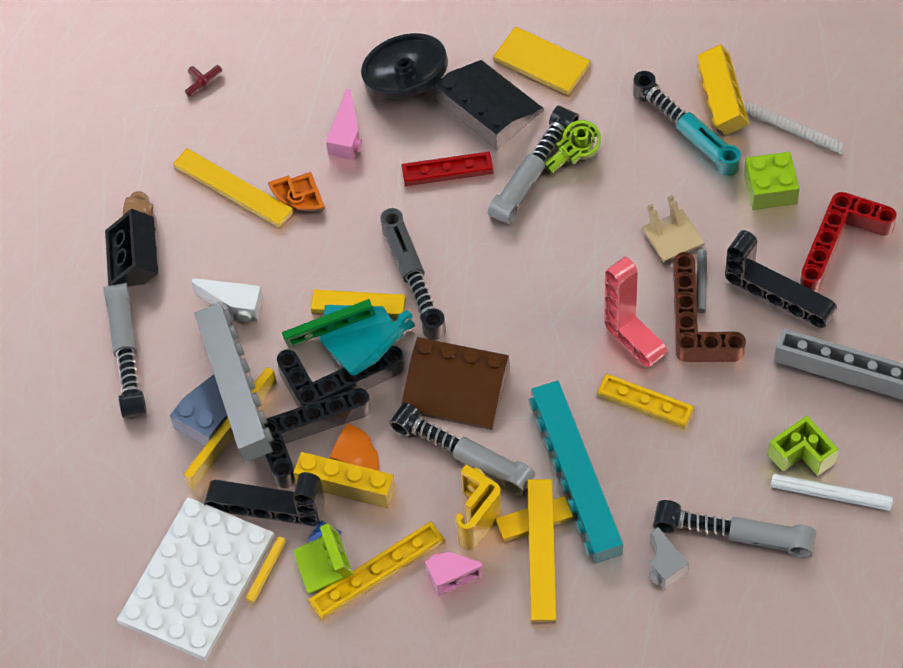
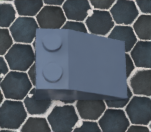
(200, 412)

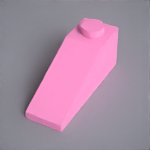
(344, 134)

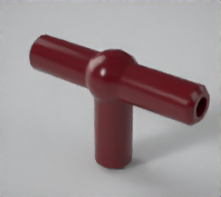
(202, 80)

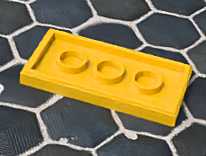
(541, 60)

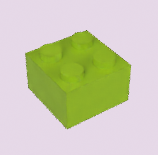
(771, 180)

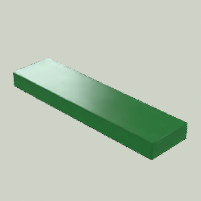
(328, 323)

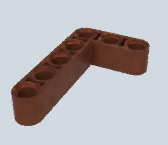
(688, 316)

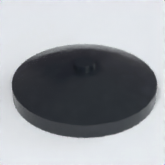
(404, 66)

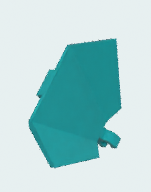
(365, 341)

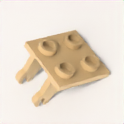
(671, 233)

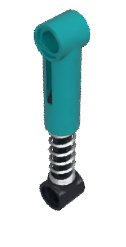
(688, 124)

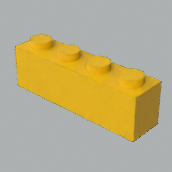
(722, 90)
(348, 479)

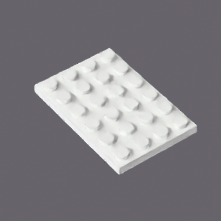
(196, 578)

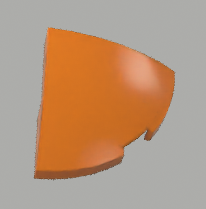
(298, 192)
(355, 448)

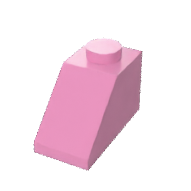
(451, 571)

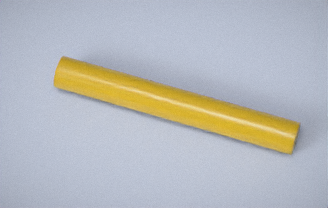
(265, 570)

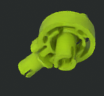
(575, 147)

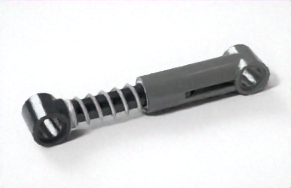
(412, 272)

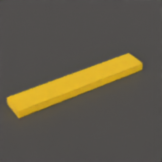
(233, 188)
(224, 435)
(541, 551)
(376, 571)

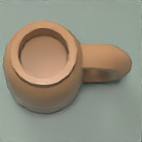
(138, 201)

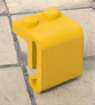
(480, 508)

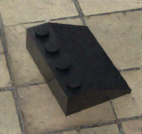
(486, 102)

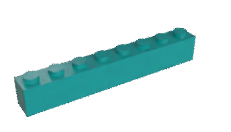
(576, 472)

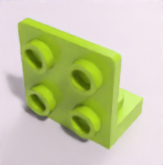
(323, 560)

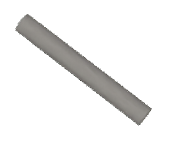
(701, 280)

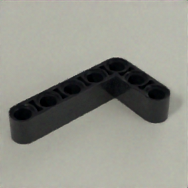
(773, 287)
(337, 380)
(305, 427)
(296, 507)

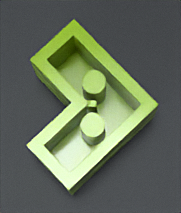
(803, 442)

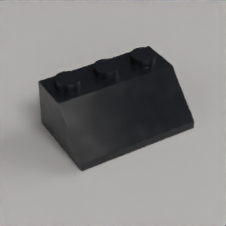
(131, 249)

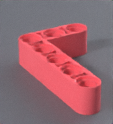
(621, 314)

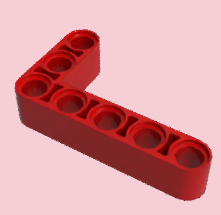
(848, 214)

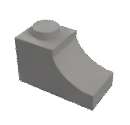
(668, 562)

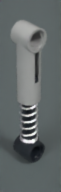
(506, 205)
(124, 348)
(511, 474)
(796, 540)

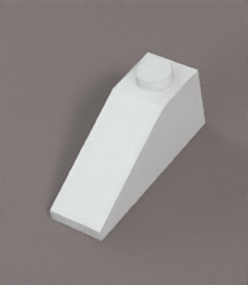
(241, 299)

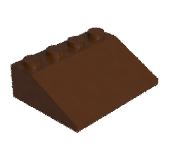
(456, 382)

